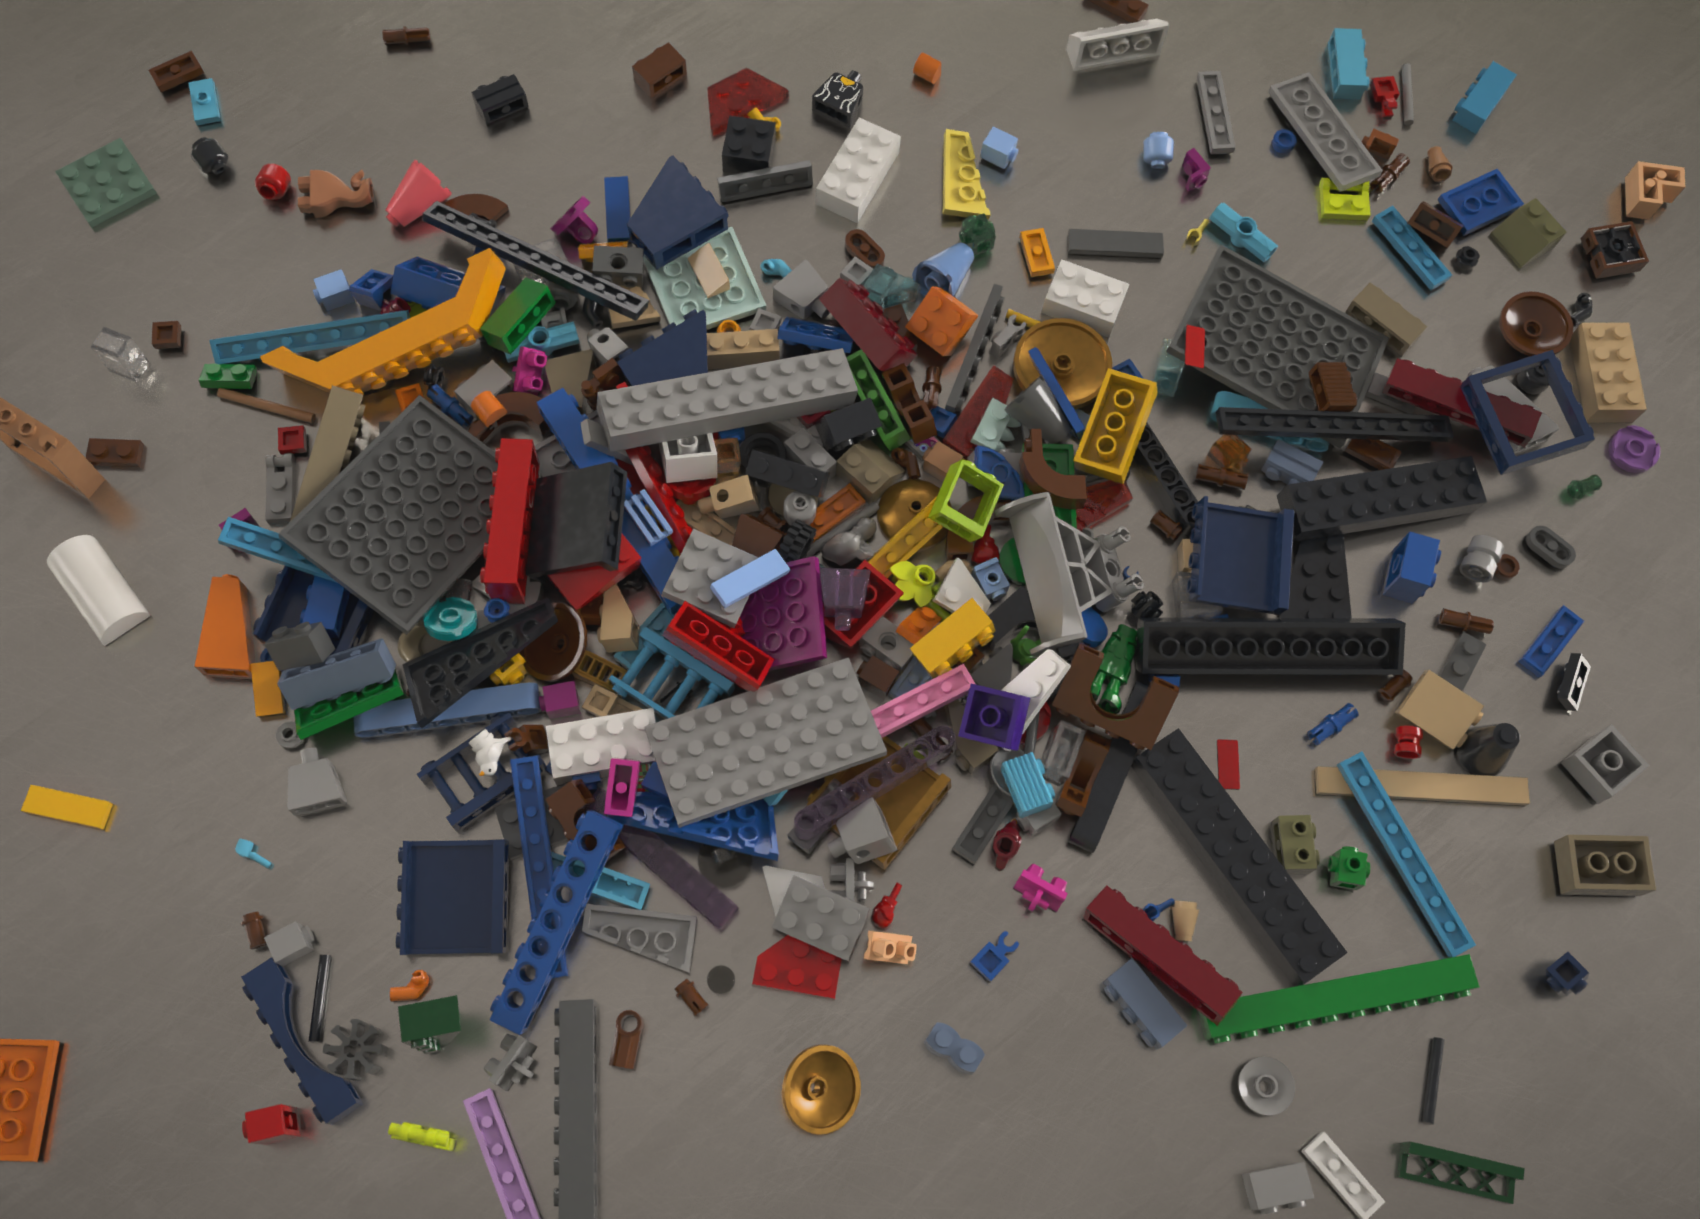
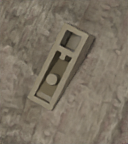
(969, 753)

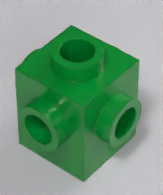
(1348, 868)

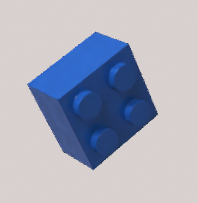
(1412, 567)

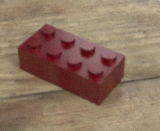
(868, 325)

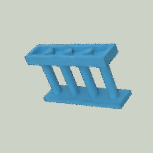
(674, 657)

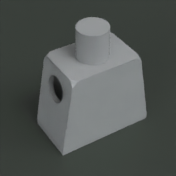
(801, 291)
(605, 345)
(313, 785)
(863, 834)

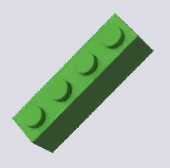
(870, 386)

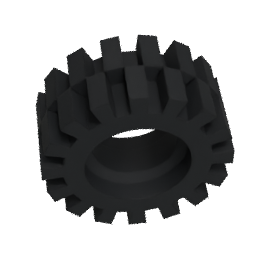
(797, 541)

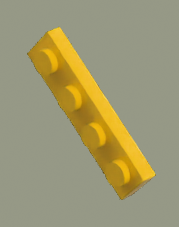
(906, 541)

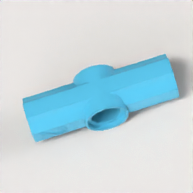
(1251, 239)
(554, 337)

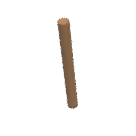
(266, 405)

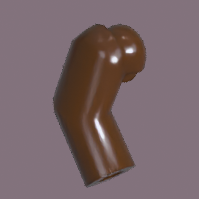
(908, 461)

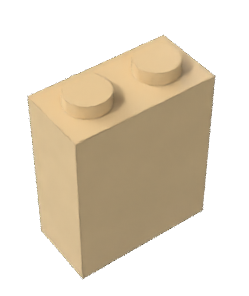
(1440, 710)

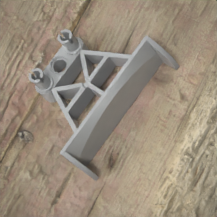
(1065, 570)

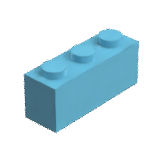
(1348, 64)

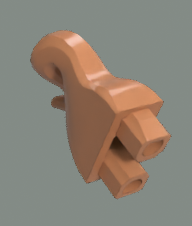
(330, 192)

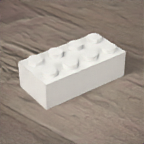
(858, 170)
(591, 743)

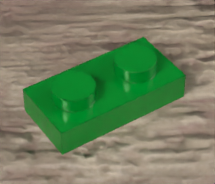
(228, 376)

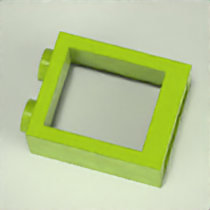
(952, 519)

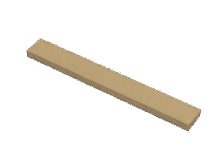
(1433, 786)

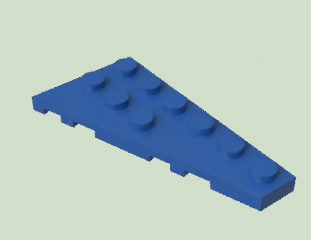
(741, 829)

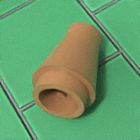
(1439, 166)

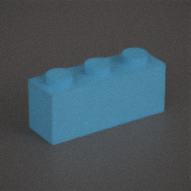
(1483, 96)

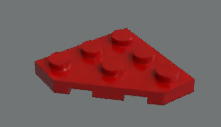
(798, 969)

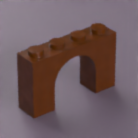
(1138, 726)

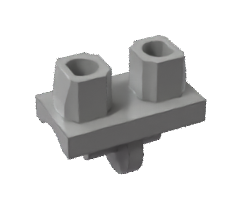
(845, 873)
(514, 1063)

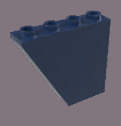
(675, 216)
(671, 355)

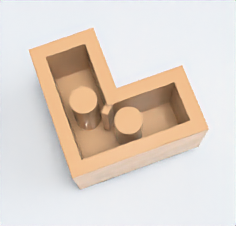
(1650, 186)

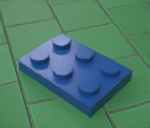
(1480, 201)
(814, 335)

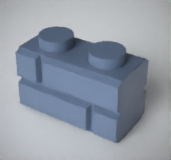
(1290, 464)

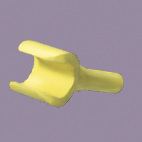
(1197, 232)

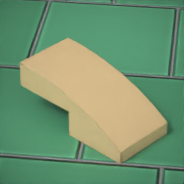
(604, 703)

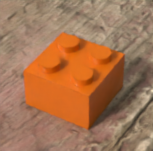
(941, 321)

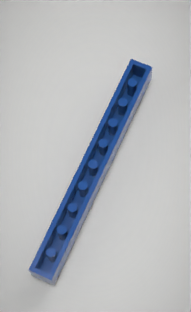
(565, 421)

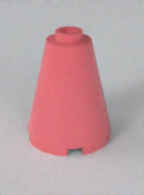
(415, 195)

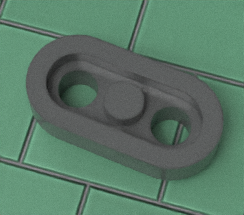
(1550, 546)

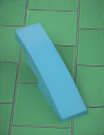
(612, 885)

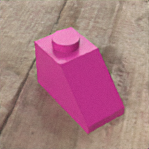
(622, 787)

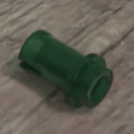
(1578, 489)

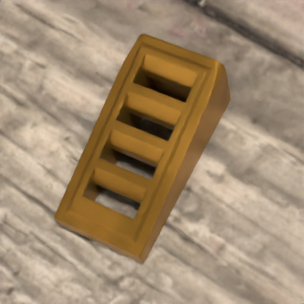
(605, 665)

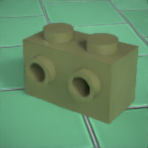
(1295, 843)

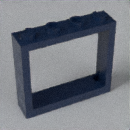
(1492, 429)

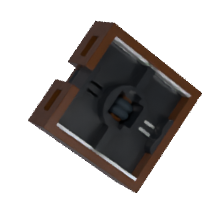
(1614, 249)

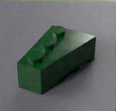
(430, 1023)

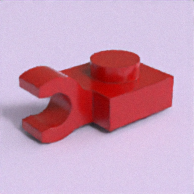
(1385, 90)

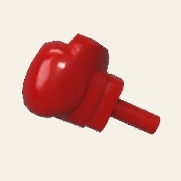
(985, 548)
(883, 912)

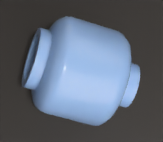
(1158, 149)

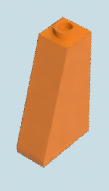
(226, 631)

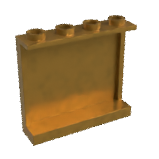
(904, 805)

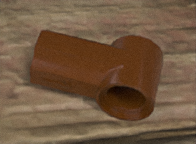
(626, 1043)

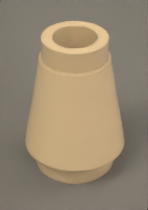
(1184, 919)

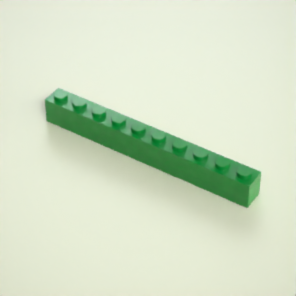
(1344, 996)

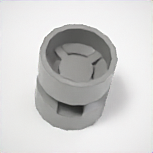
(1482, 558)

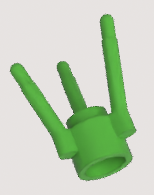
(1022, 647)

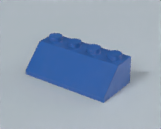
(429, 283)

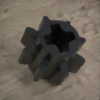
(1147, 605)

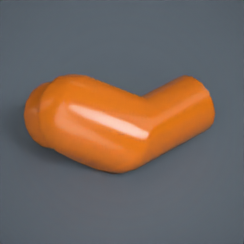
(414, 988)

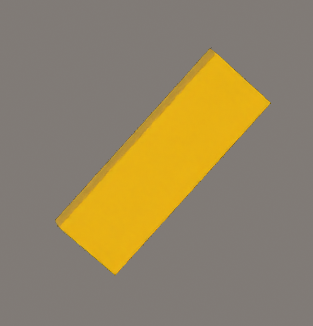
(67, 807)

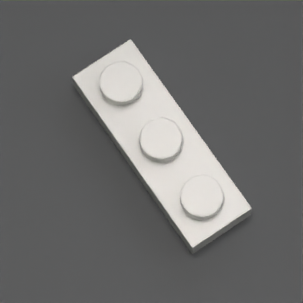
(1343, 1176)

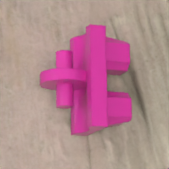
(529, 370)
(1039, 891)

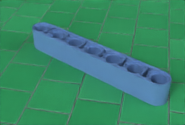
(473, 707)

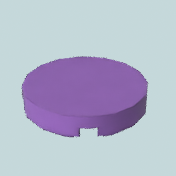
(1634, 449)

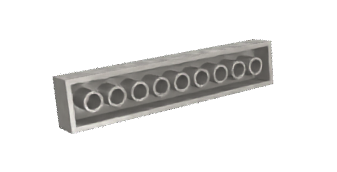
(725, 399)

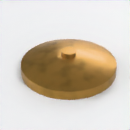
(1073, 353)

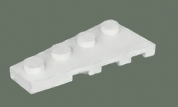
(1038, 682)

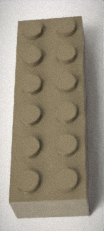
(332, 444)

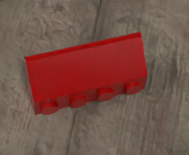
(718, 647)

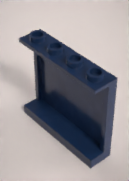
(1241, 557)
(289, 599)
(453, 897)

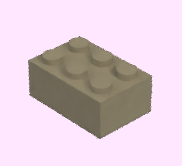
(1604, 865)

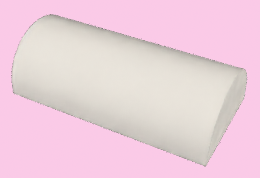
(96, 587)

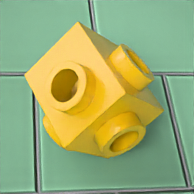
(514, 673)

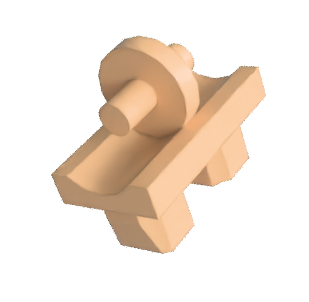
(890, 947)

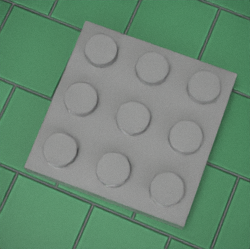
(698, 566)

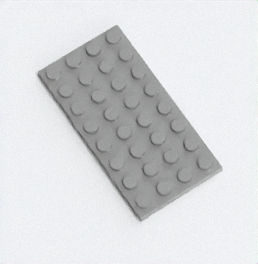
(764, 741)

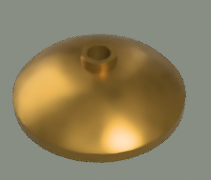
(897, 510)
(834, 1092)

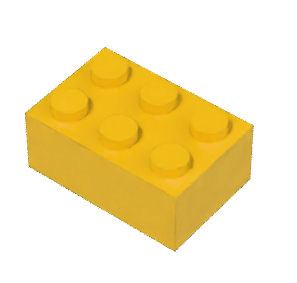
(954, 639)

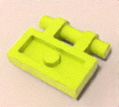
(414, 1134)

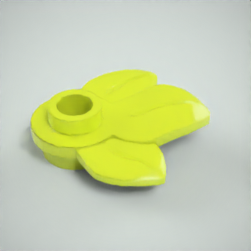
(912, 584)

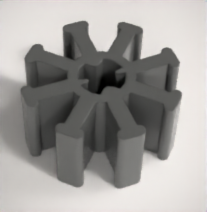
(354, 1061)

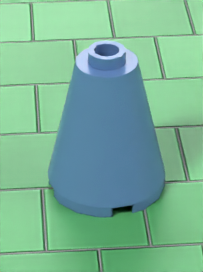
(944, 269)

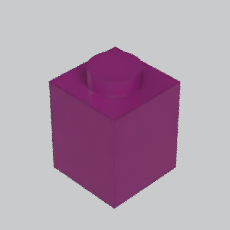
(560, 700)

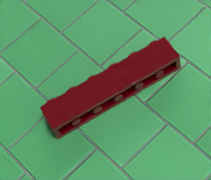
(1444, 397)
(1162, 954)

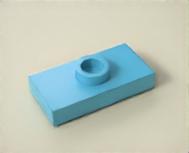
(204, 101)

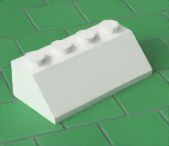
(1116, 44)

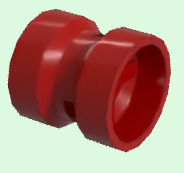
(1408, 742)

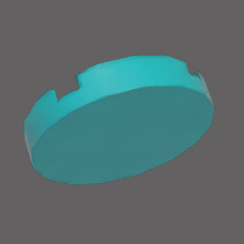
(451, 619)

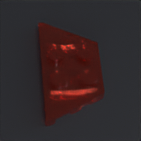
(740, 95)

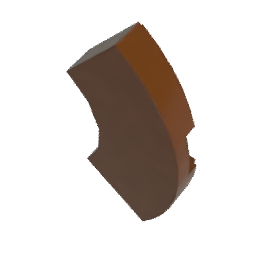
(480, 204)

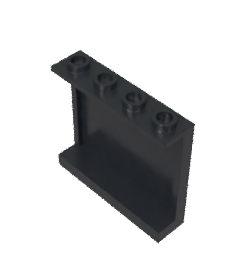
(577, 521)

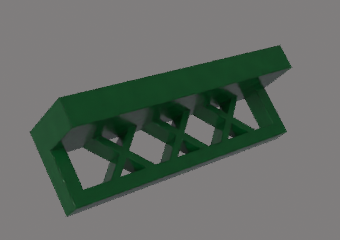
(1465, 1163)

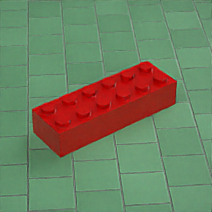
(510, 520)

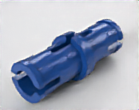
(450, 406)
(1332, 724)

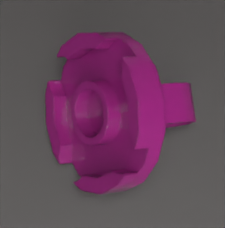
(574, 220)

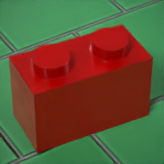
(271, 1124)

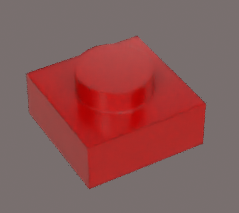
(292, 440)

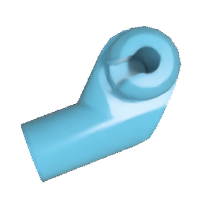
(775, 267)

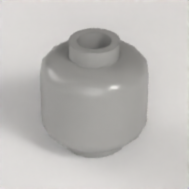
(799, 507)

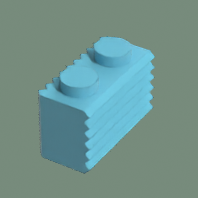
(1027, 784)

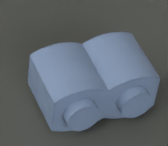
(947, 1044)

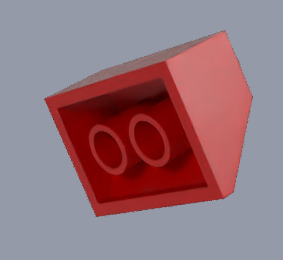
(880, 598)

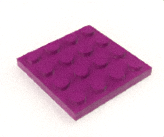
(788, 616)

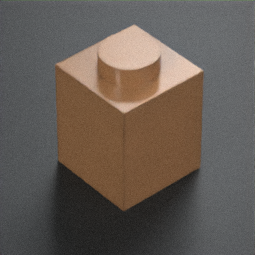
(938, 460)

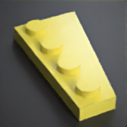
(960, 177)

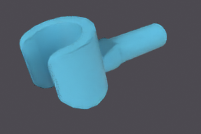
(244, 849)

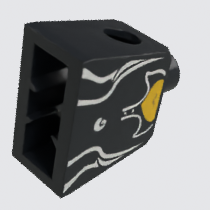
(839, 98)

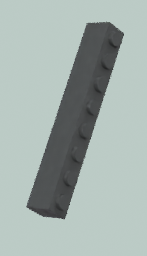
(576, 1109)

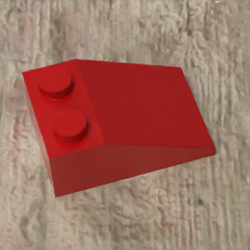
(586, 584)

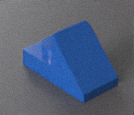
(370, 288)

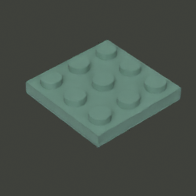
(106, 182)

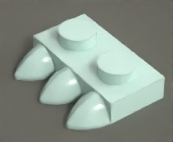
(993, 427)

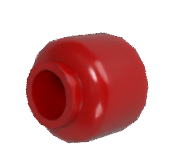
(272, 181)

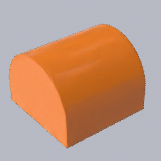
(927, 68)
(487, 408)

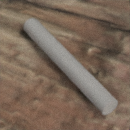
(1407, 94)

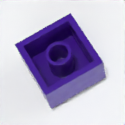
(994, 717)

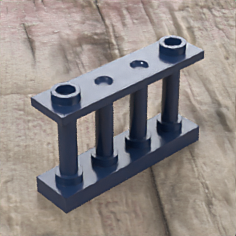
(484, 797)

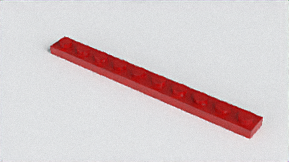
(663, 498)

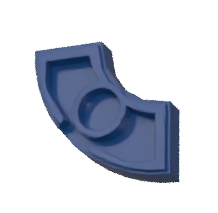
(995, 463)

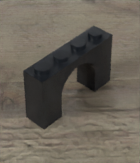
(1012, 617)

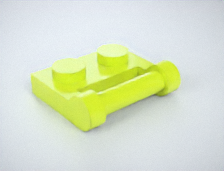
(1344, 205)

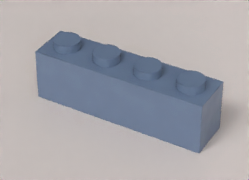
(337, 675)

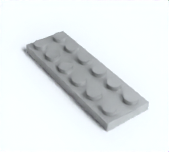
(1325, 131)

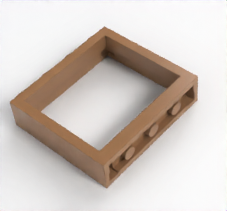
(47, 450)

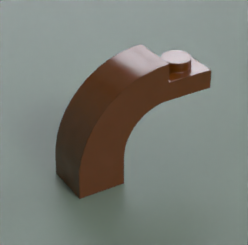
(520, 408)
(1064, 490)
(959, 547)
(1077, 788)

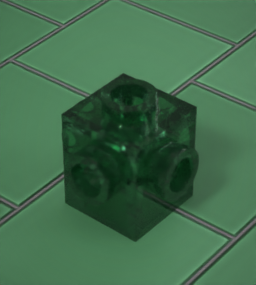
(978, 233)

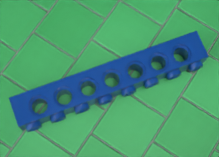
(504, 1009)

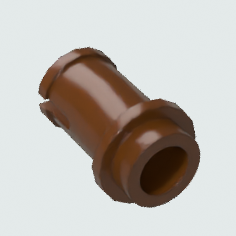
(1167, 525)
(1396, 685)
(254, 930)
(690, 996)

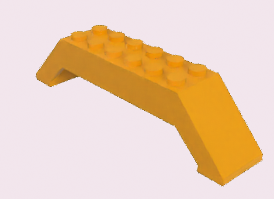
(407, 344)

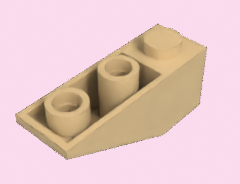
(618, 625)

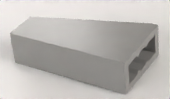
(1546, 427)

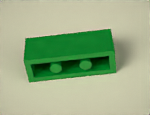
(518, 315)

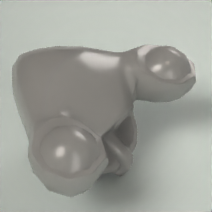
(851, 544)

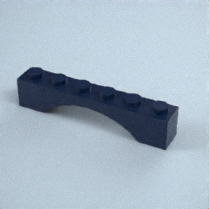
(272, 992)

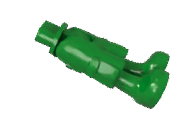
(1115, 667)

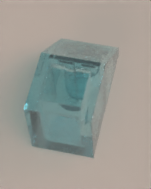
(890, 288)
(1167, 371)

